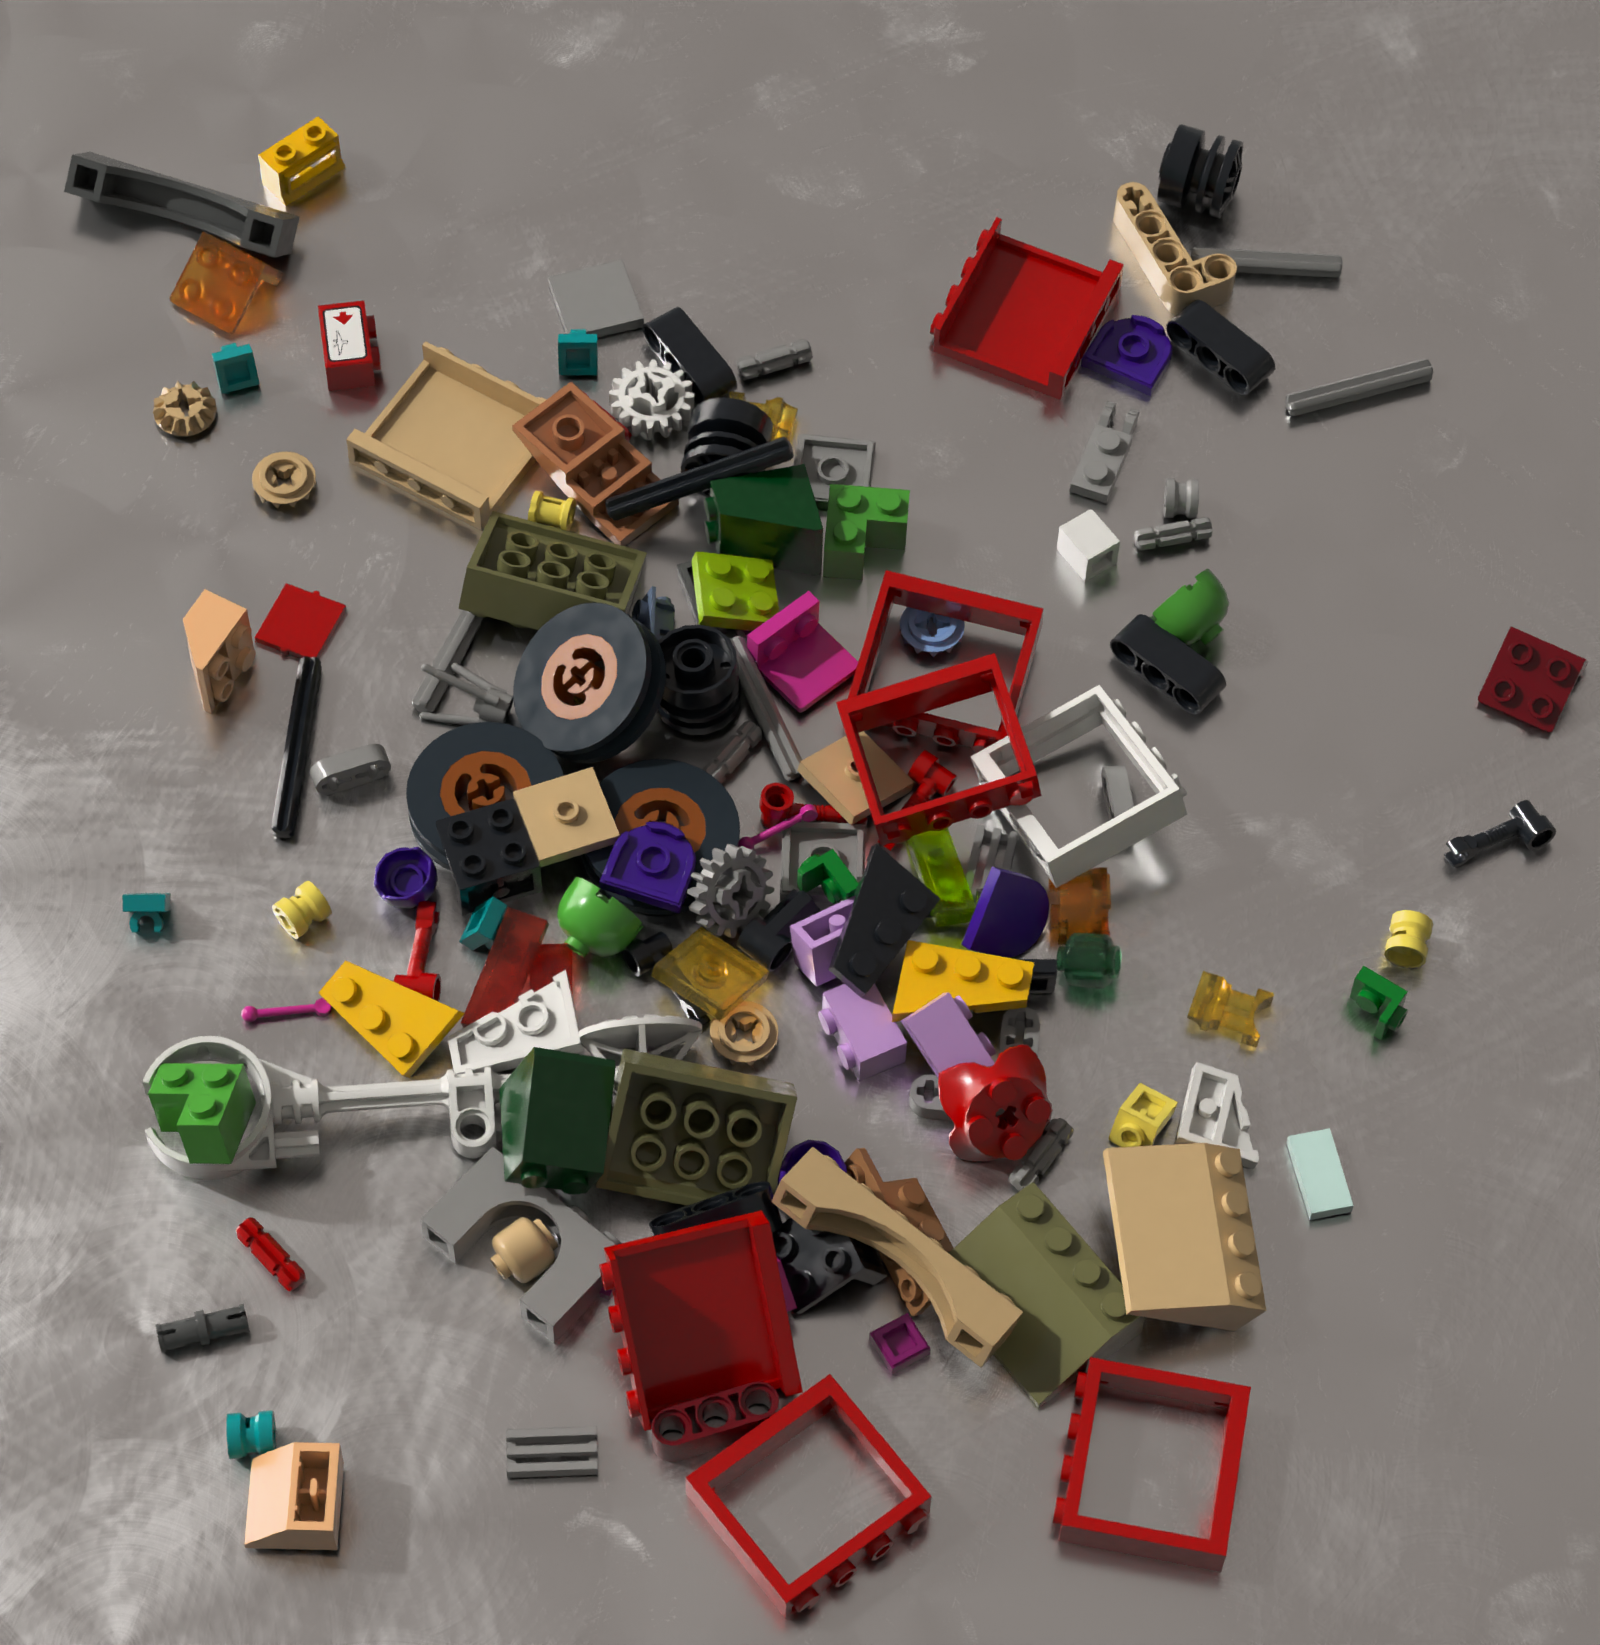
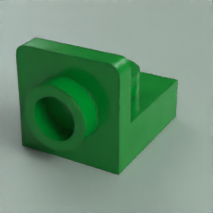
(828, 872)
(1382, 997)

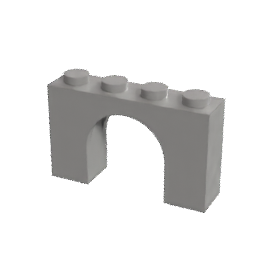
(485, 1200)

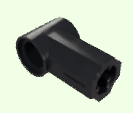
(769, 938)

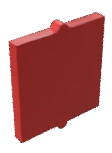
(300, 622)

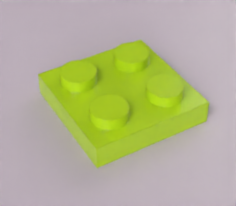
(734, 590)

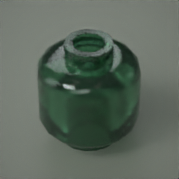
(1089, 960)

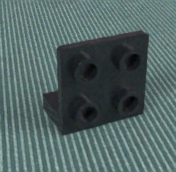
(490, 855)
(822, 1262)

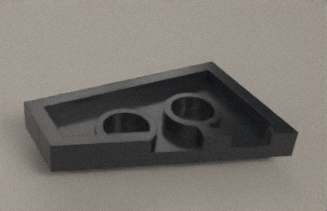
(882, 919)

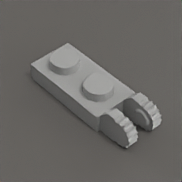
(1104, 456)

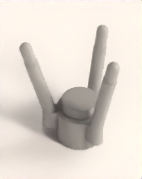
(491, 701)

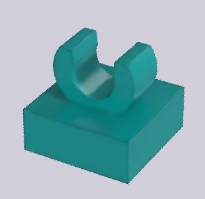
(578, 353)
(235, 367)
(146, 904)
(483, 924)

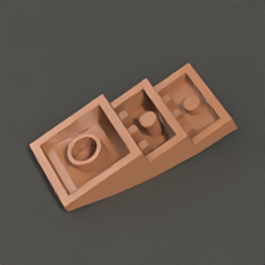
(589, 460)

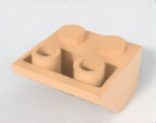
(218, 646)
(295, 1497)

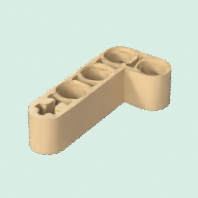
(1163, 256)

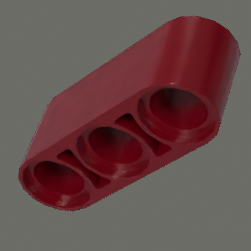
(699, 1437)

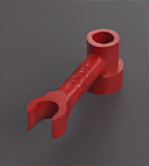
(931, 778)
(777, 805)
(415, 979)

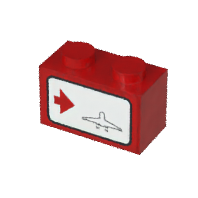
(347, 345)

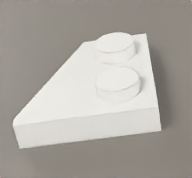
(1215, 1113)

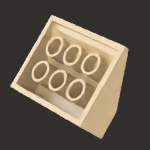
(1184, 1234)

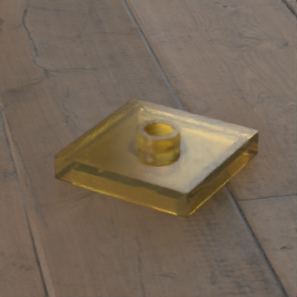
(710, 973)

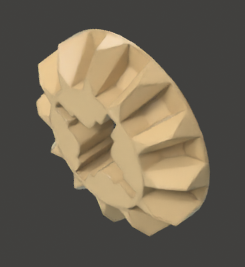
(171, 418)
(284, 466)
(746, 1017)

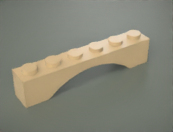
(828, 1199)

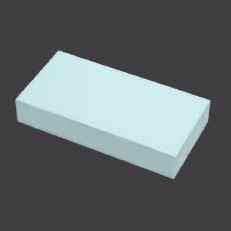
(1319, 1174)

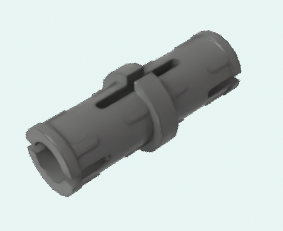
(202, 1328)

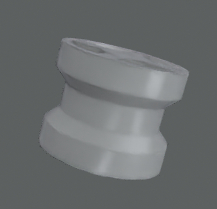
(1181, 498)

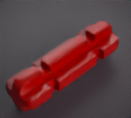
(270, 1254)

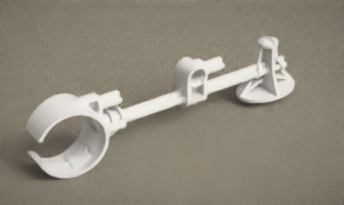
(466, 1096)

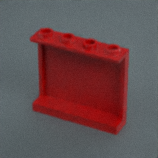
(1024, 312)
(699, 1313)

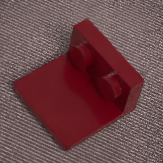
(1531, 679)

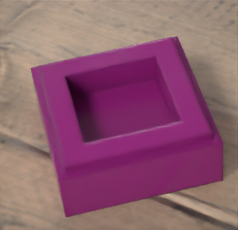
(899, 1343)

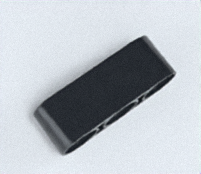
(683, 345)
(1220, 347)
(1168, 664)
(733, 1203)

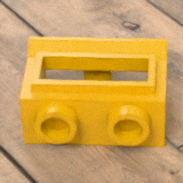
(295, 156)

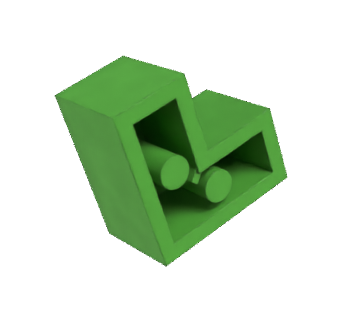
(862, 519)
(205, 1106)

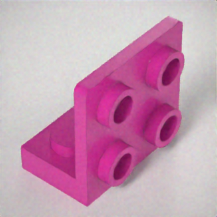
(800, 654)

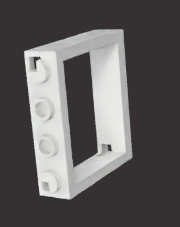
(1112, 837)

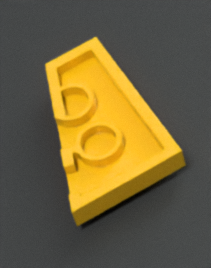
(978, 978)
(390, 1016)

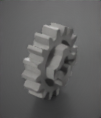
(730, 890)

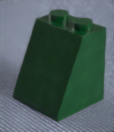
(767, 518)
(556, 1120)

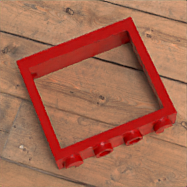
(961, 605)
(927, 694)
(763, 1441)
(1139, 1540)

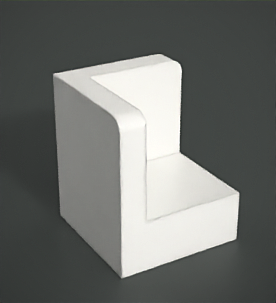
(1088, 545)

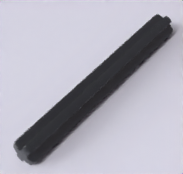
(698, 478)
(296, 747)

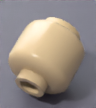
(523, 1250)

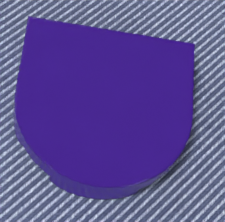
(1130, 353)
(651, 866)
(1007, 915)

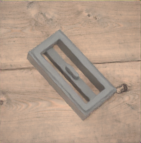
(994, 838)
(552, 1435)

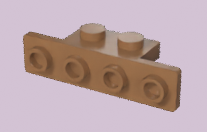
(911, 1201)

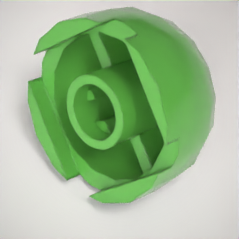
(1195, 610)
(595, 921)

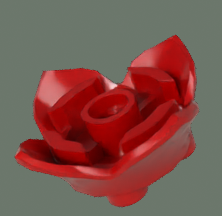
(976, 1092)

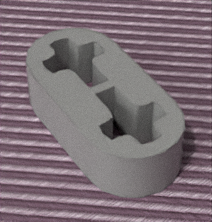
(350, 769)
(1116, 790)

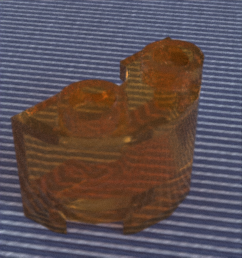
(1081, 904)

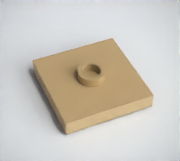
(837, 779)
(566, 816)

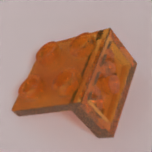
(221, 282)

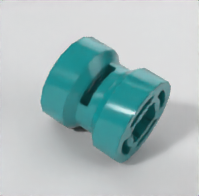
(250, 1434)

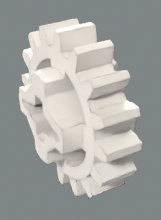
(651, 399)

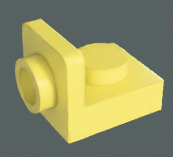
(1141, 1117)

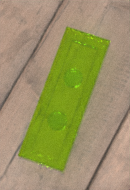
(943, 874)

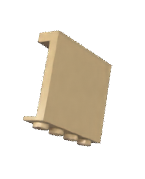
(449, 437)

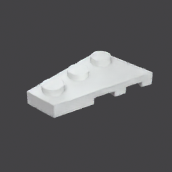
(505, 1038)

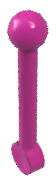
(807, 813)
(321, 1008)

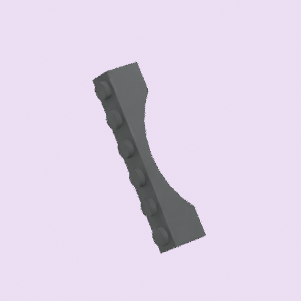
(151, 192)

